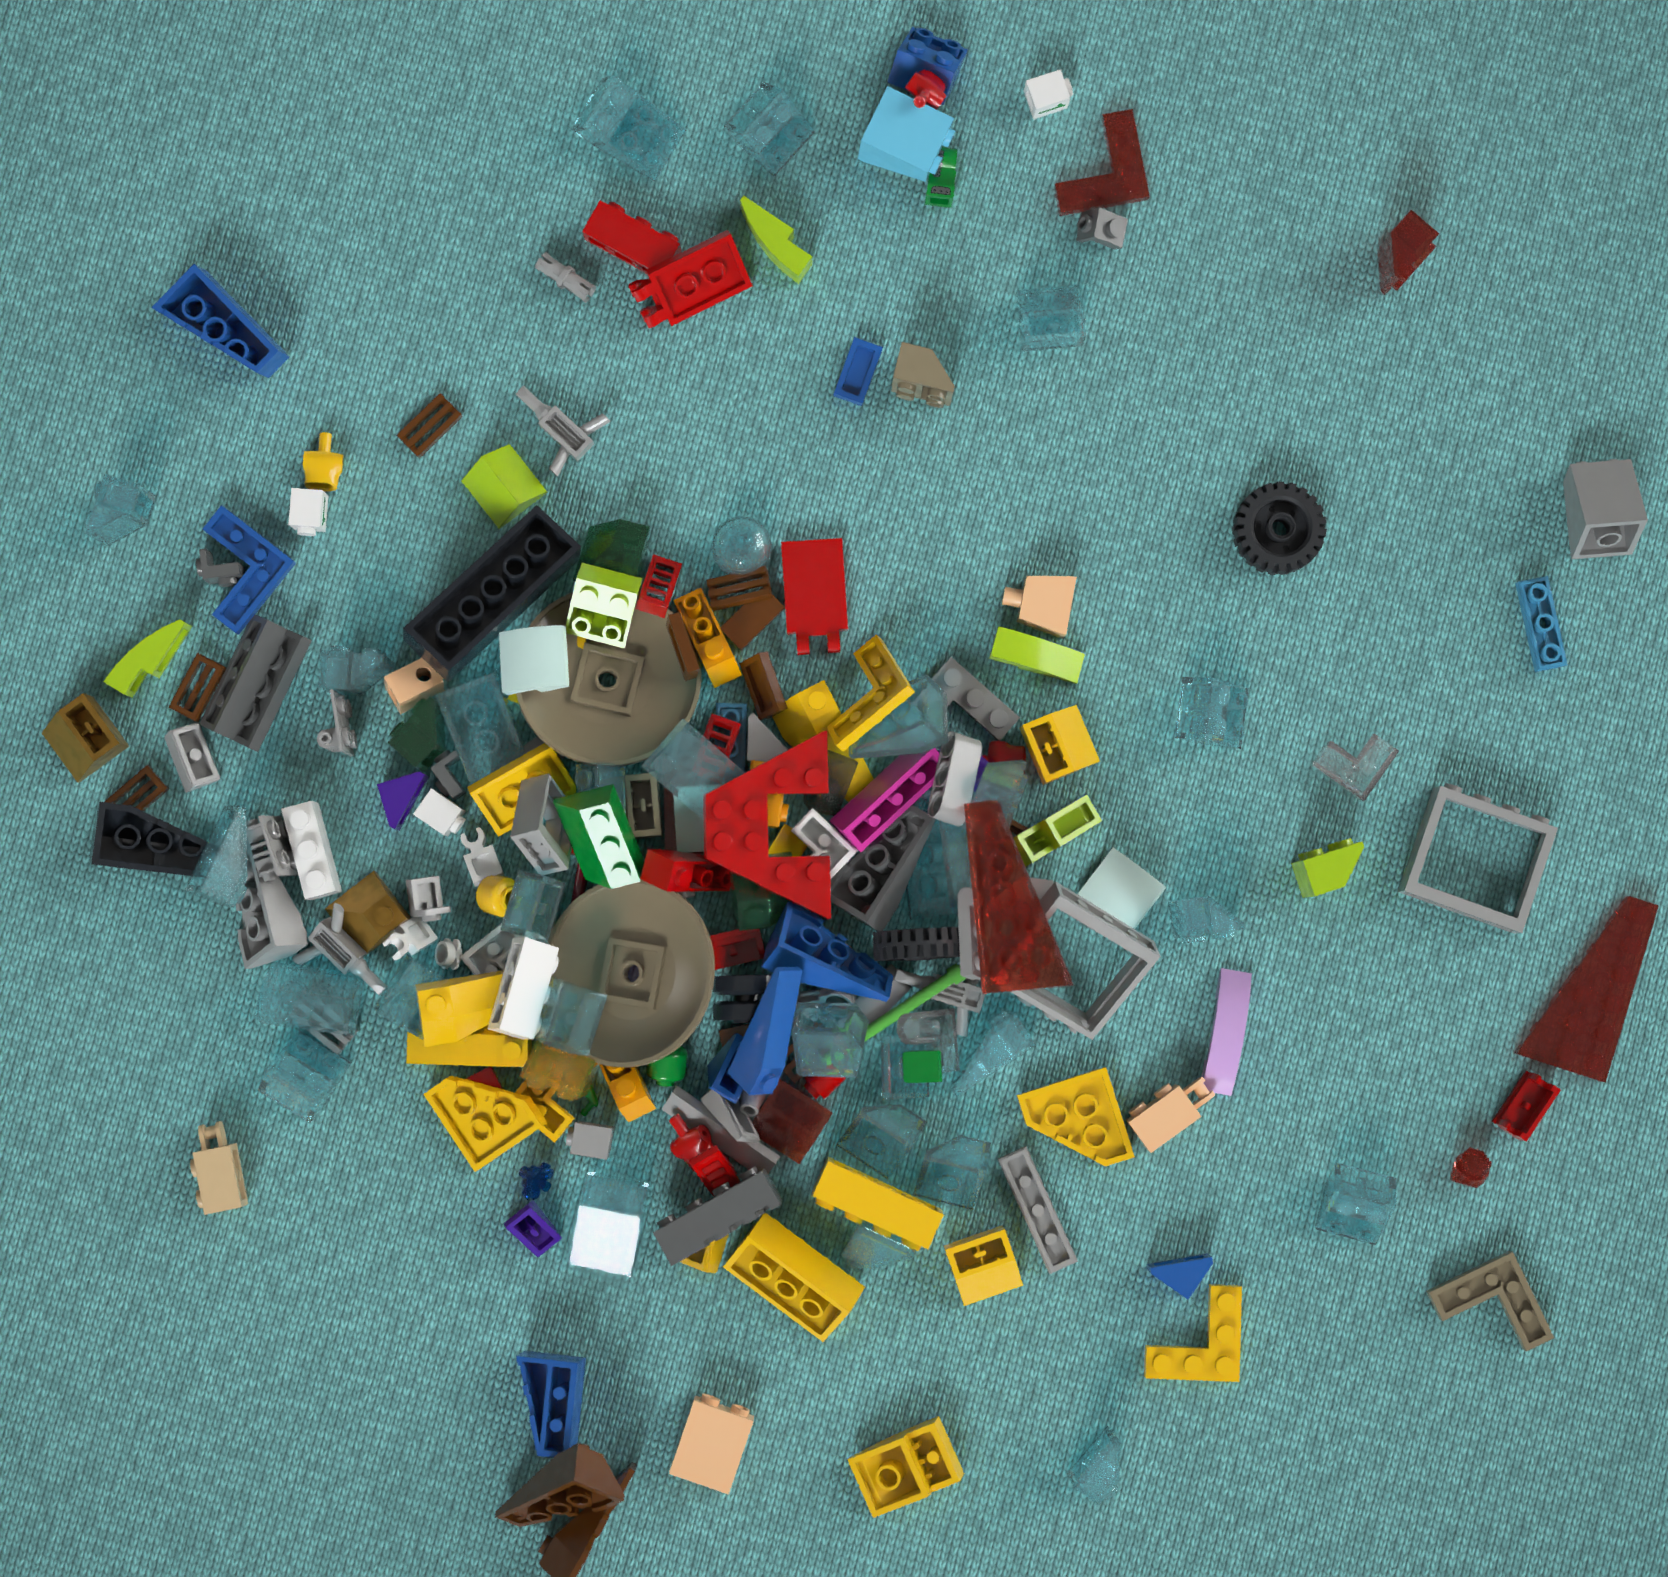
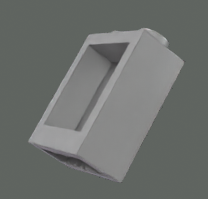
(542, 845)

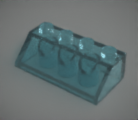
(939, 870)

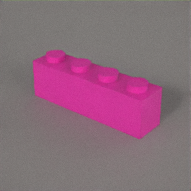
(886, 798)

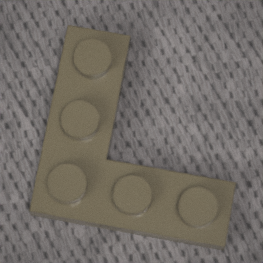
(1495, 1277)

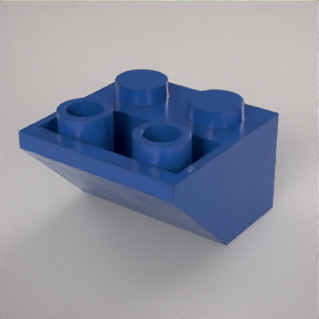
(927, 52)

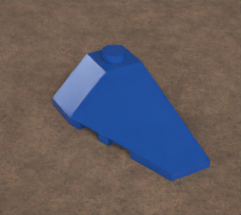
(823, 957)
(767, 1039)

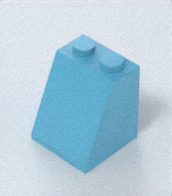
(906, 136)

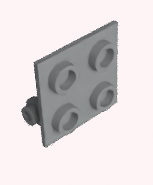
(339, 738)
(281, 858)

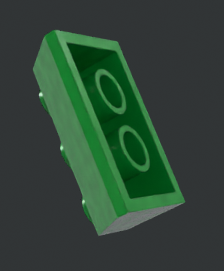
(601, 837)

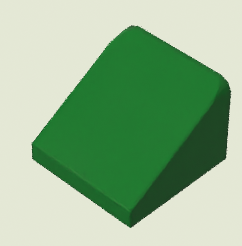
(922, 1066)

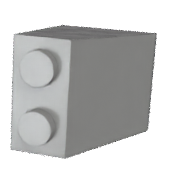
(1603, 508)

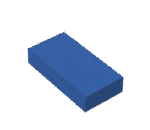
(858, 371)

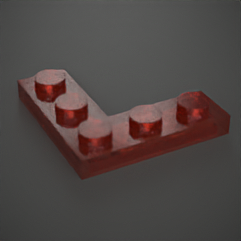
(1122, 186)

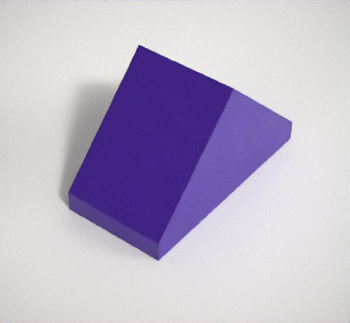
(400, 796)
(533, 1229)

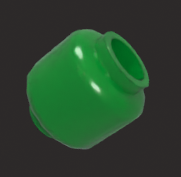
(670, 1068)

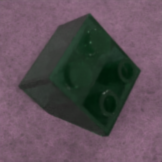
(422, 735)

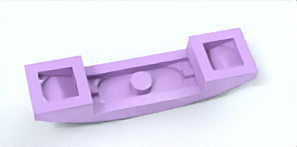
(1227, 1031)

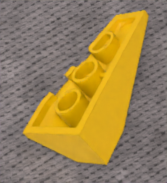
(810, 714)
(456, 1006)
(477, 1049)

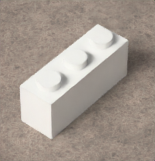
(311, 850)
(524, 988)

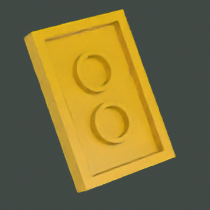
(499, 791)

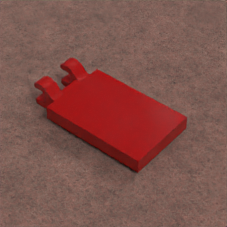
(692, 281)
(814, 591)

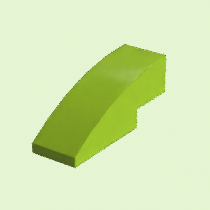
(776, 240)
(1036, 655)
(148, 656)
(1056, 830)

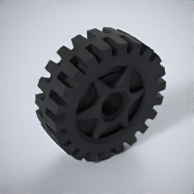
(1300, 517)
(916, 944)

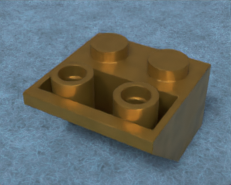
(83, 737)

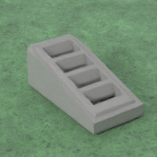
(730, 1117)

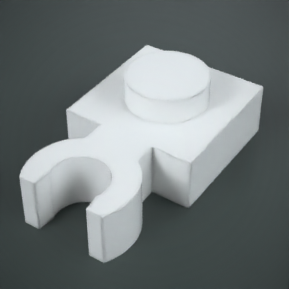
(482, 860)
(411, 937)

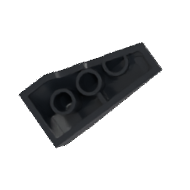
(142, 842)

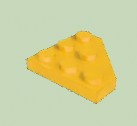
(1080, 1115)
(483, 1117)

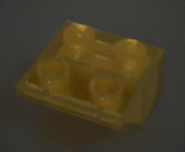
(559, 1070)

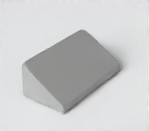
(191, 757)

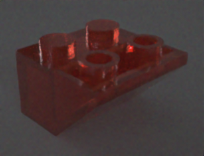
(1404, 251)
(791, 1120)

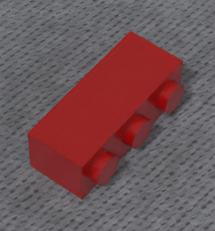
(628, 237)

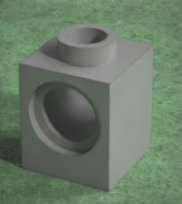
(590, 1139)

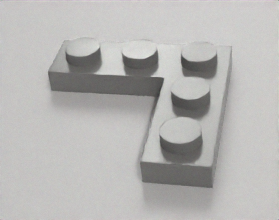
(975, 699)

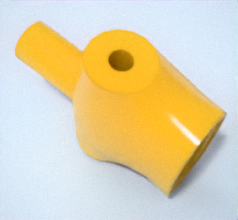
(322, 466)

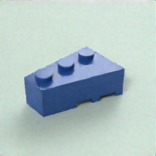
(554, 1398)

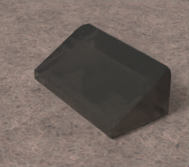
(839, 778)

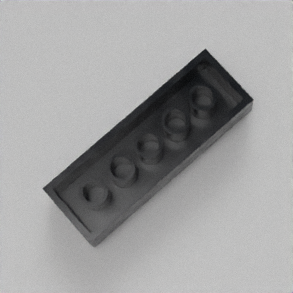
(491, 593)

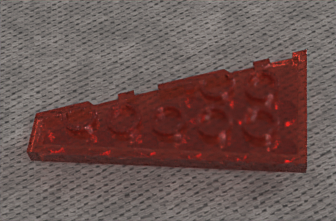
(1011, 927)
(1591, 1005)

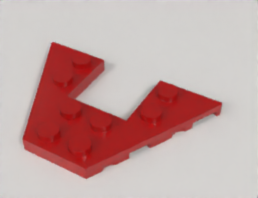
(738, 825)

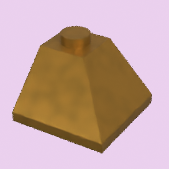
(370, 912)

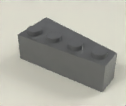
(718, 1215)

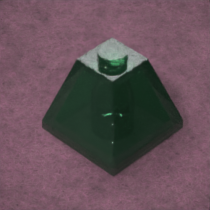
(616, 547)
(754, 905)

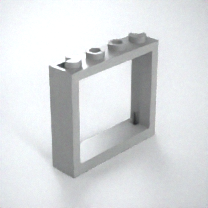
(1409, 883)
(1143, 958)

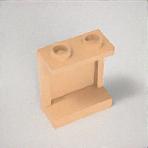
(712, 1443)

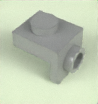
(426, 898)

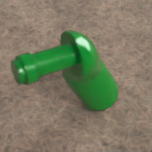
(593, 1101)

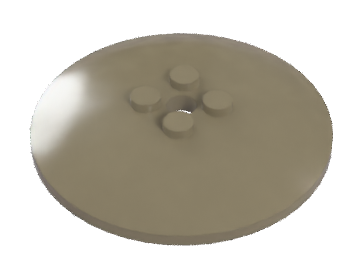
(618, 721)
(670, 945)

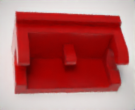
(737, 947)
(1525, 1106)

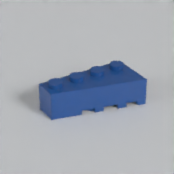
(213, 315)

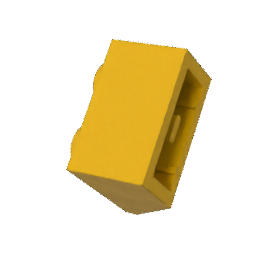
(1059, 744)
(983, 1265)

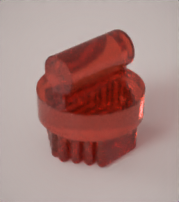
(1471, 1168)

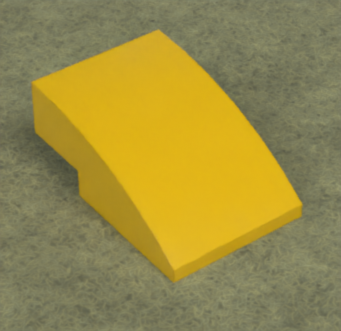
(906, 1467)

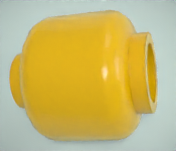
(494, 894)

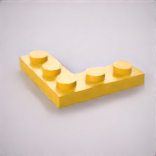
(888, 692)
(1212, 1363)

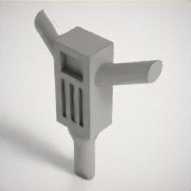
(566, 433)
(340, 949)
(963, 995)

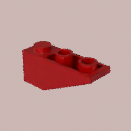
(683, 872)

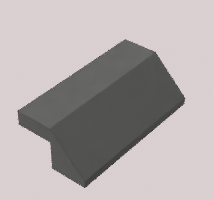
(255, 682)

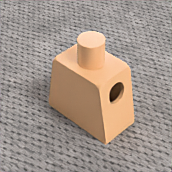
(1043, 603)
(407, 689)

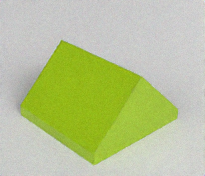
(503, 485)

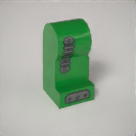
(943, 182)

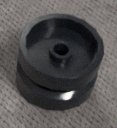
(745, 993)

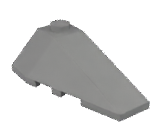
(269, 919)

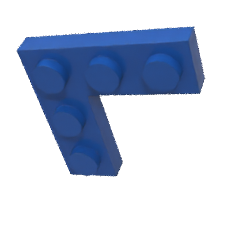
(265, 573)

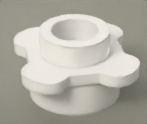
(448, 953)

